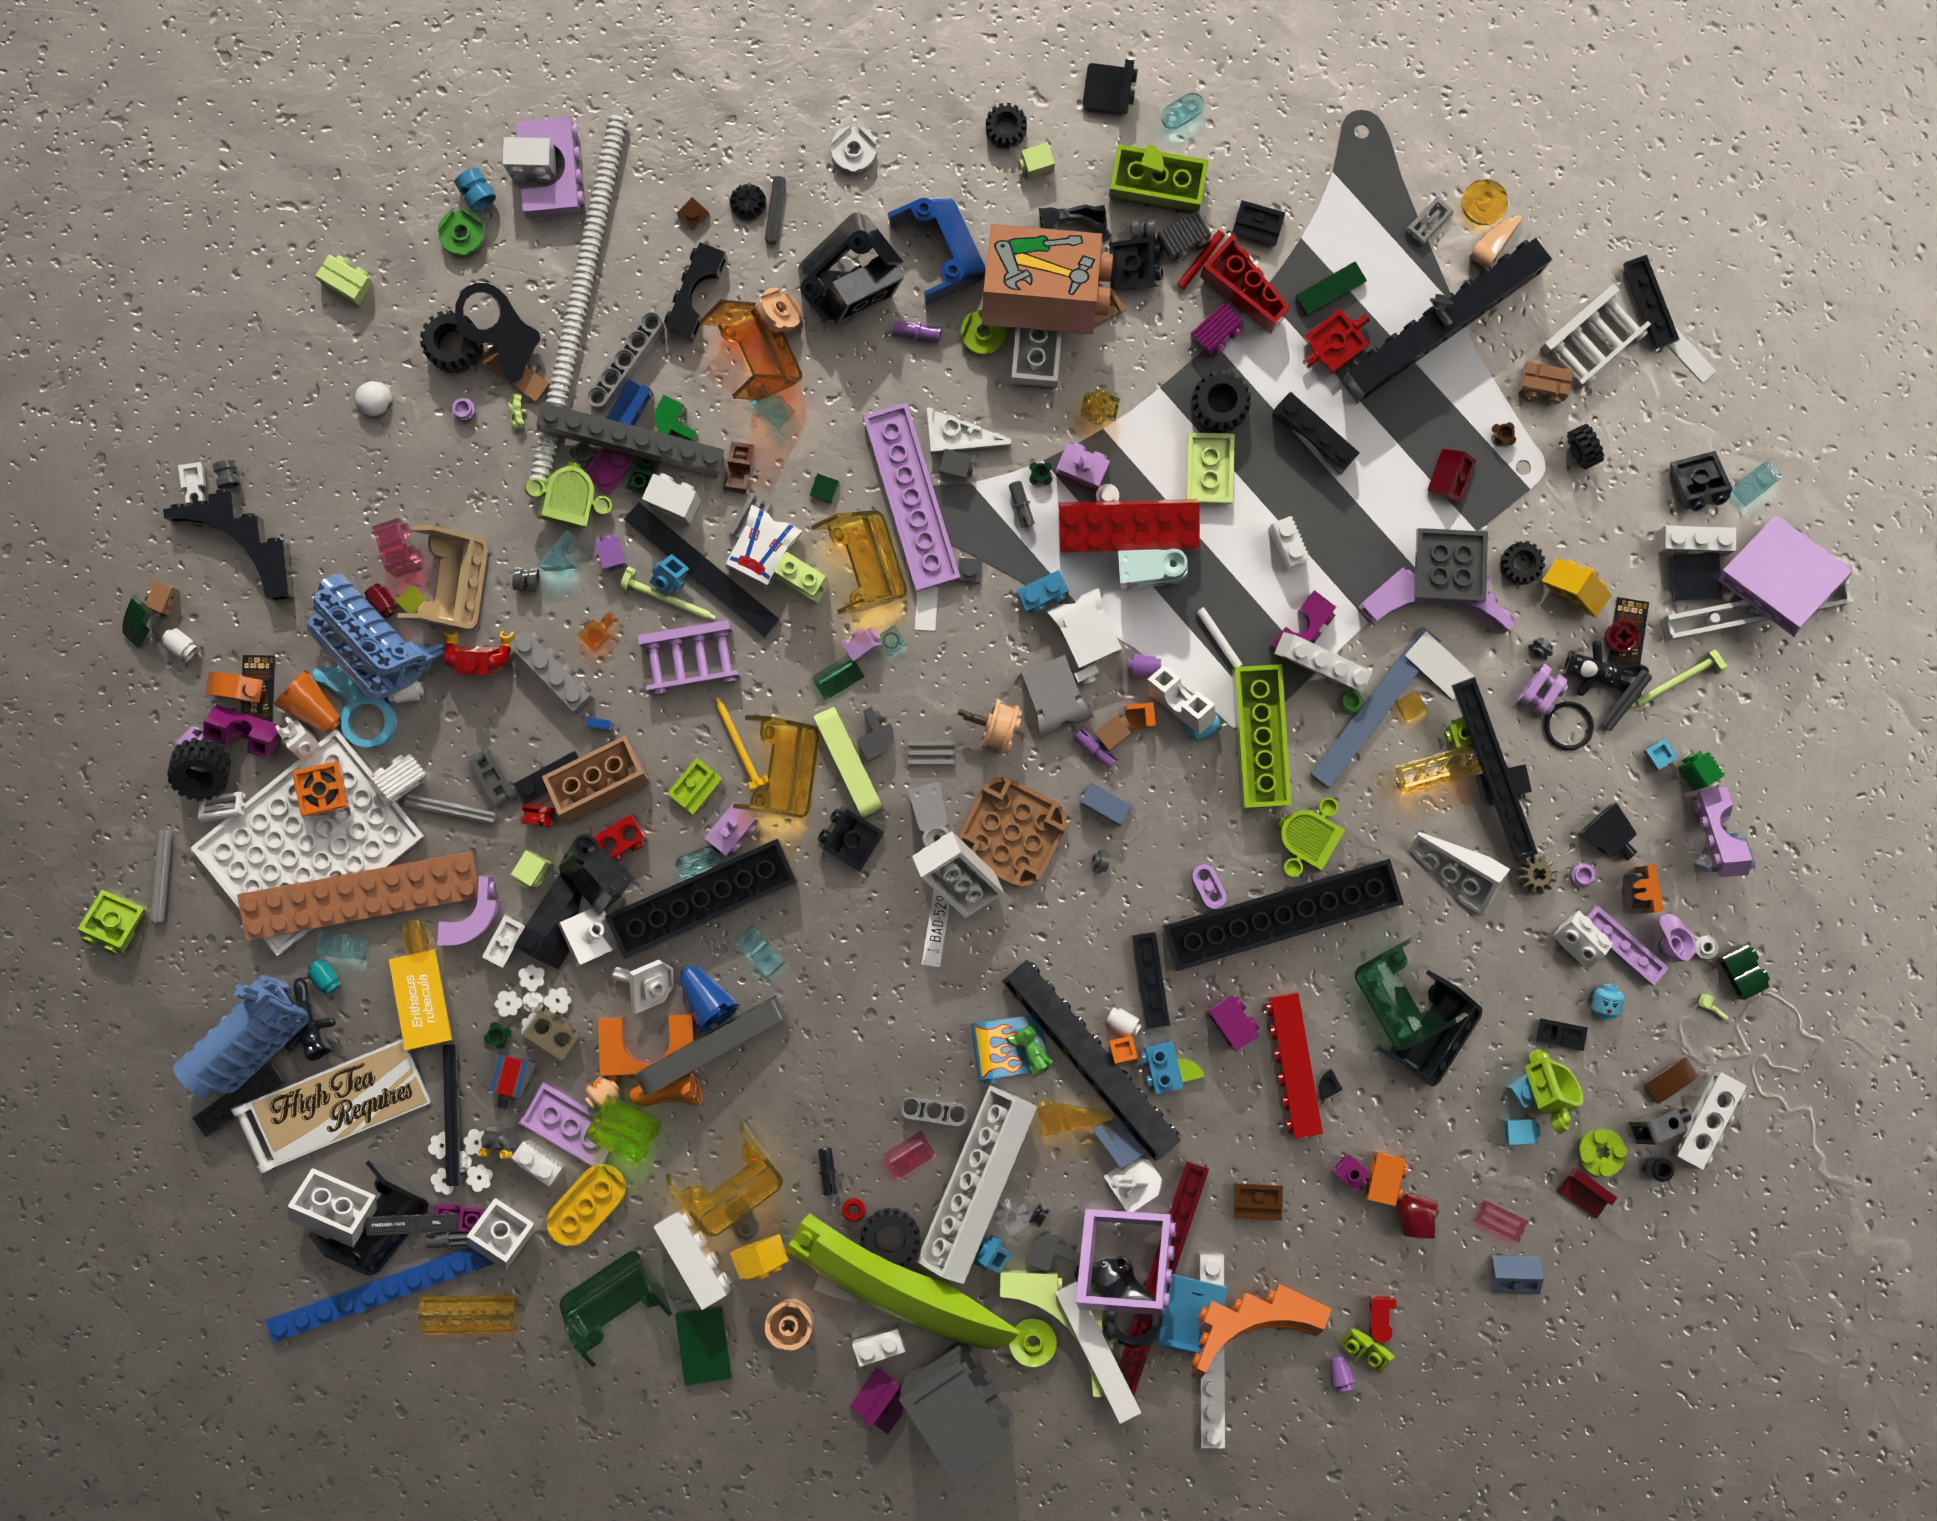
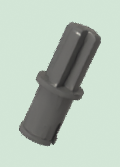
(1021, 504)
(448, 1240)

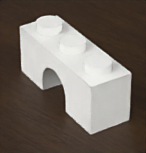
(1694, 538)
(1193, 710)

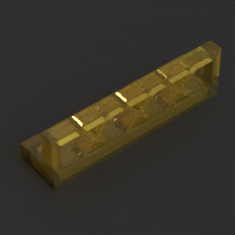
(1438, 774)
(467, 1310)

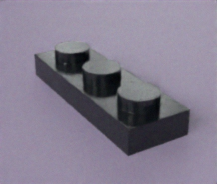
(533, 786)

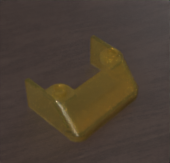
(871, 558)
(789, 769)
(735, 1197)

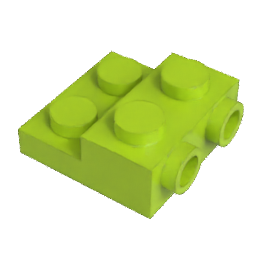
(111, 922)

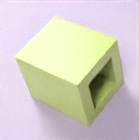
(1037, 160)

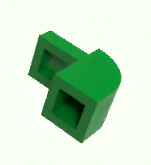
(668, 419)

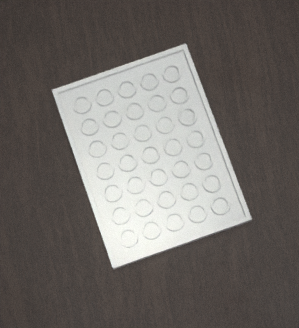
(281, 848)

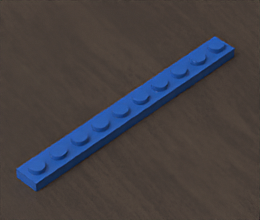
(375, 1293)

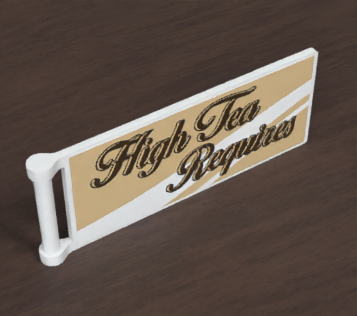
(333, 1104)

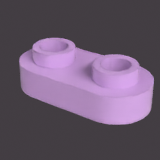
(1209, 886)

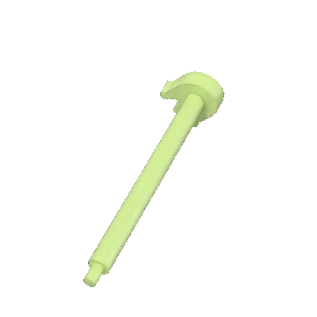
(628, 582)
(1714, 660)

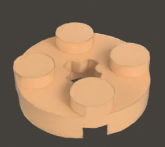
(768, 308)

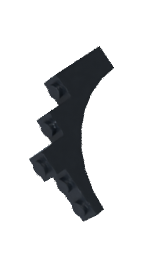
(223, 513)

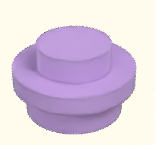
(463, 409)
(1583, 875)

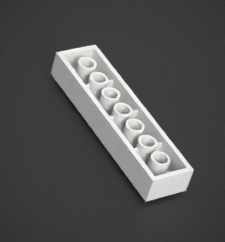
(976, 1184)

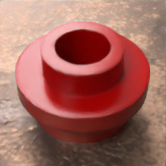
(846, 1210)

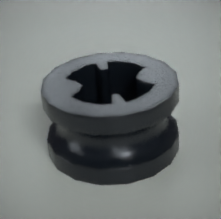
(1039, 1215)

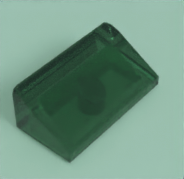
(837, 677)

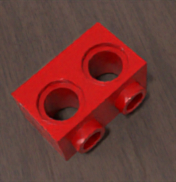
(617, 833)

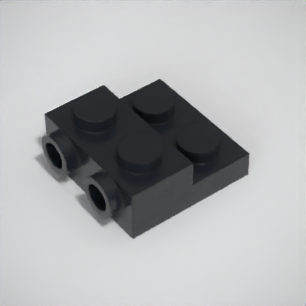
(1136, 263)
(1701, 481)
(849, 838)

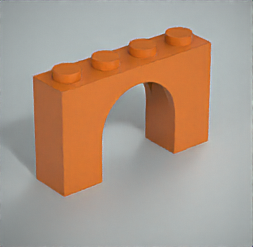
(613, 1052)

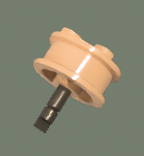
(998, 725)

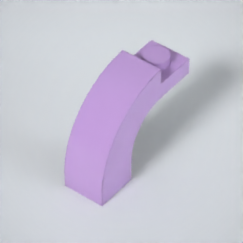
(477, 923)

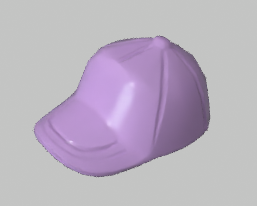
(1677, 939)

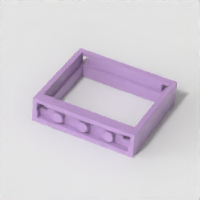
(1088, 1302)

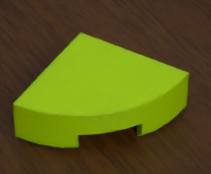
(1152, 159)
(1189, 1070)

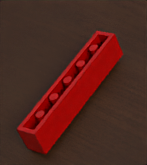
(1295, 1065)

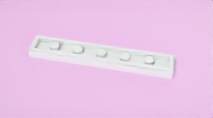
(1099, 1355)

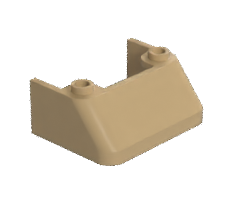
(458, 579)

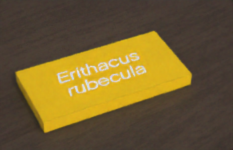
(420, 1000)

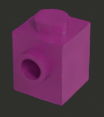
(1351, 1172)

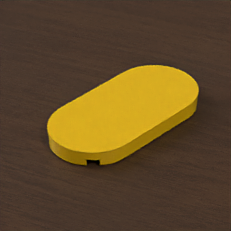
(586, 1205)

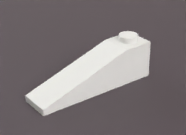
(1466, 872)

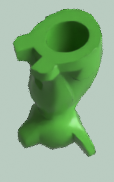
(1035, 1054)

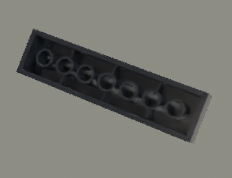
(701, 899)

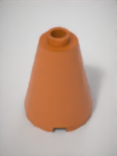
(308, 703)

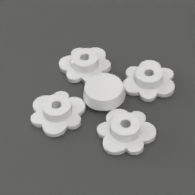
(532, 1000)
(465, 1163)

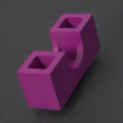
(1317, 612)
(226, 724)

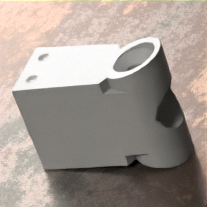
(1054, 695)
(930, 812)

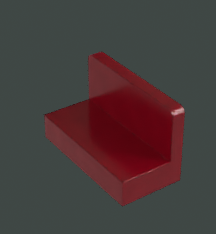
(1452, 474)
(1586, 1192)

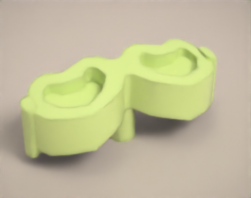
(516, 414)

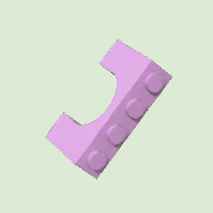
(564, 195)

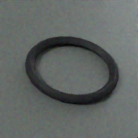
(1568, 747)

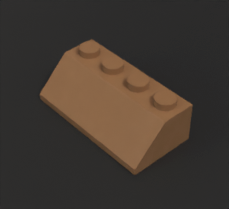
(595, 780)

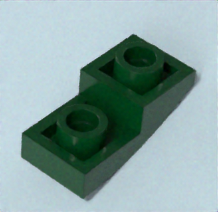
(641, 475)
(135, 621)

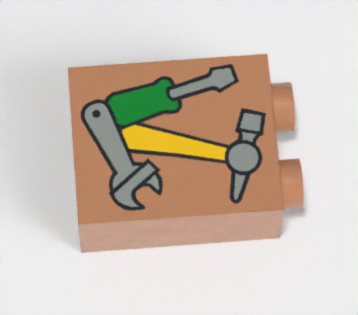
(1045, 279)

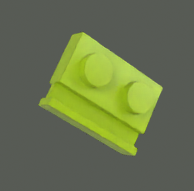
(695, 786)

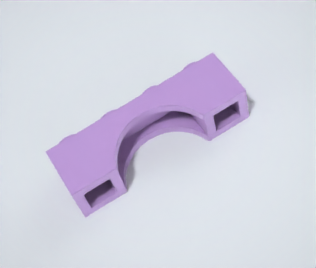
(1728, 854)

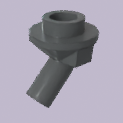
(1441, 303)

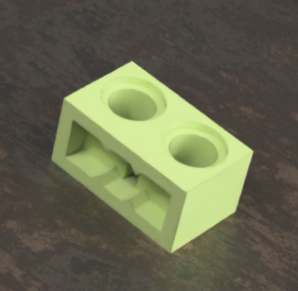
(531, 870)

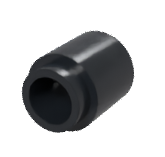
(1666, 1168)

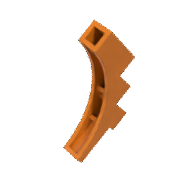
(1280, 1310)

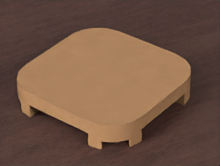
(1014, 830)

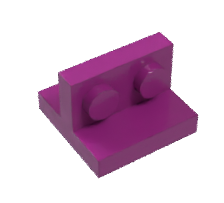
(879, 1401)

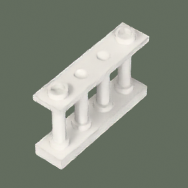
(1591, 315)

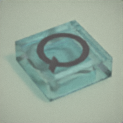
(892, 641)

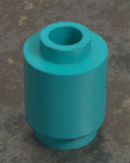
(323, 977)

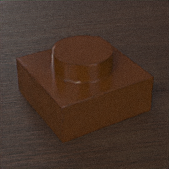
(693, 214)

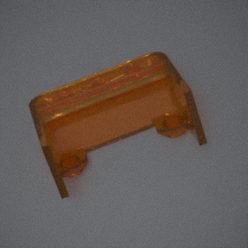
(765, 352)

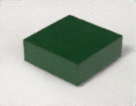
(824, 488)

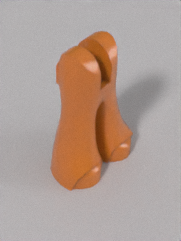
(683, 1090)

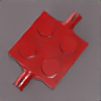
(1336, 341)

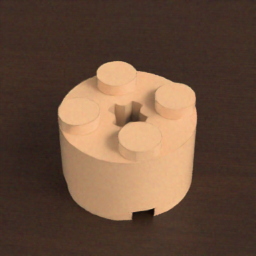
(784, 1337)

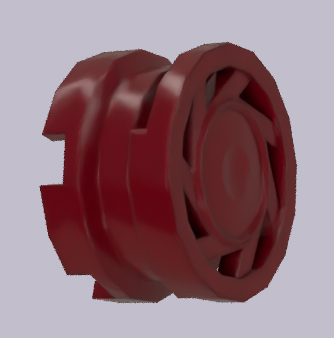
(1622, 637)

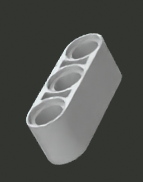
(943, 1118)

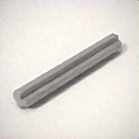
(450, 809)
(161, 876)

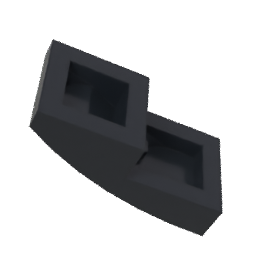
(1561, 1034)

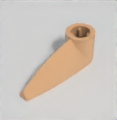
(1492, 244)

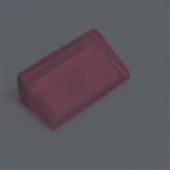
(908, 1155)

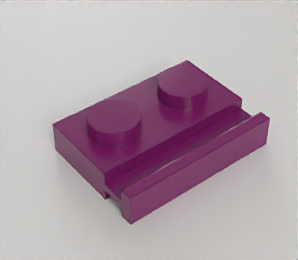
(609, 469)

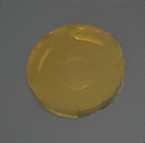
(1484, 202)

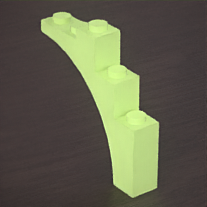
(1040, 1290)

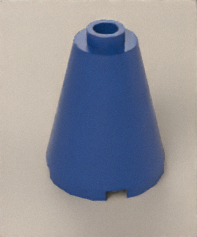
(706, 998)

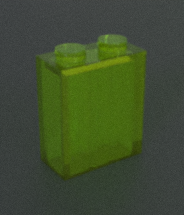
(623, 1128)

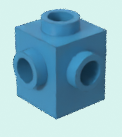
(669, 575)
(987, 1252)

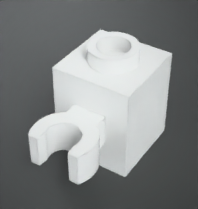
(298, 738)

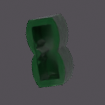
(1744, 972)

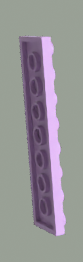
(911, 496)

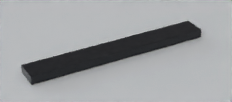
(702, 569)
(1494, 769)

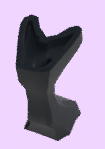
(1089, 215)

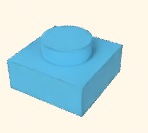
(1660, 754)

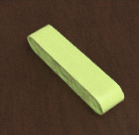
(848, 762)

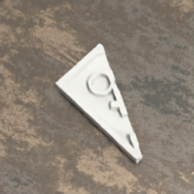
(959, 435)

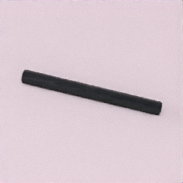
(451, 1115)

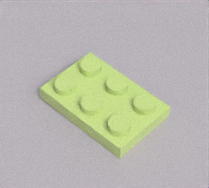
(1210, 467)

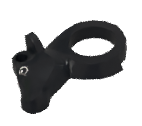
(511, 336)
(1116, 1280)

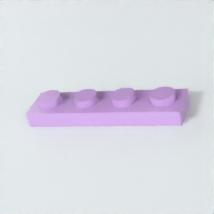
(1628, 947)

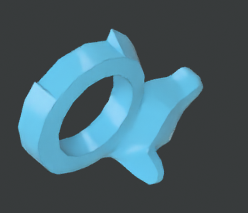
(352, 697)

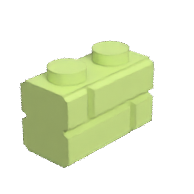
(344, 279)

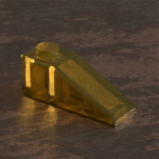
(1064, 1117)

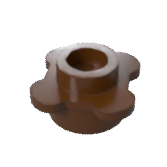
(1507, 428)

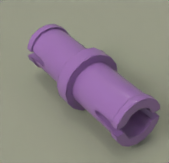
(917, 330)
(1095, 748)

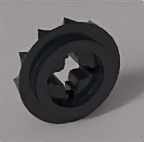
(755, 208)

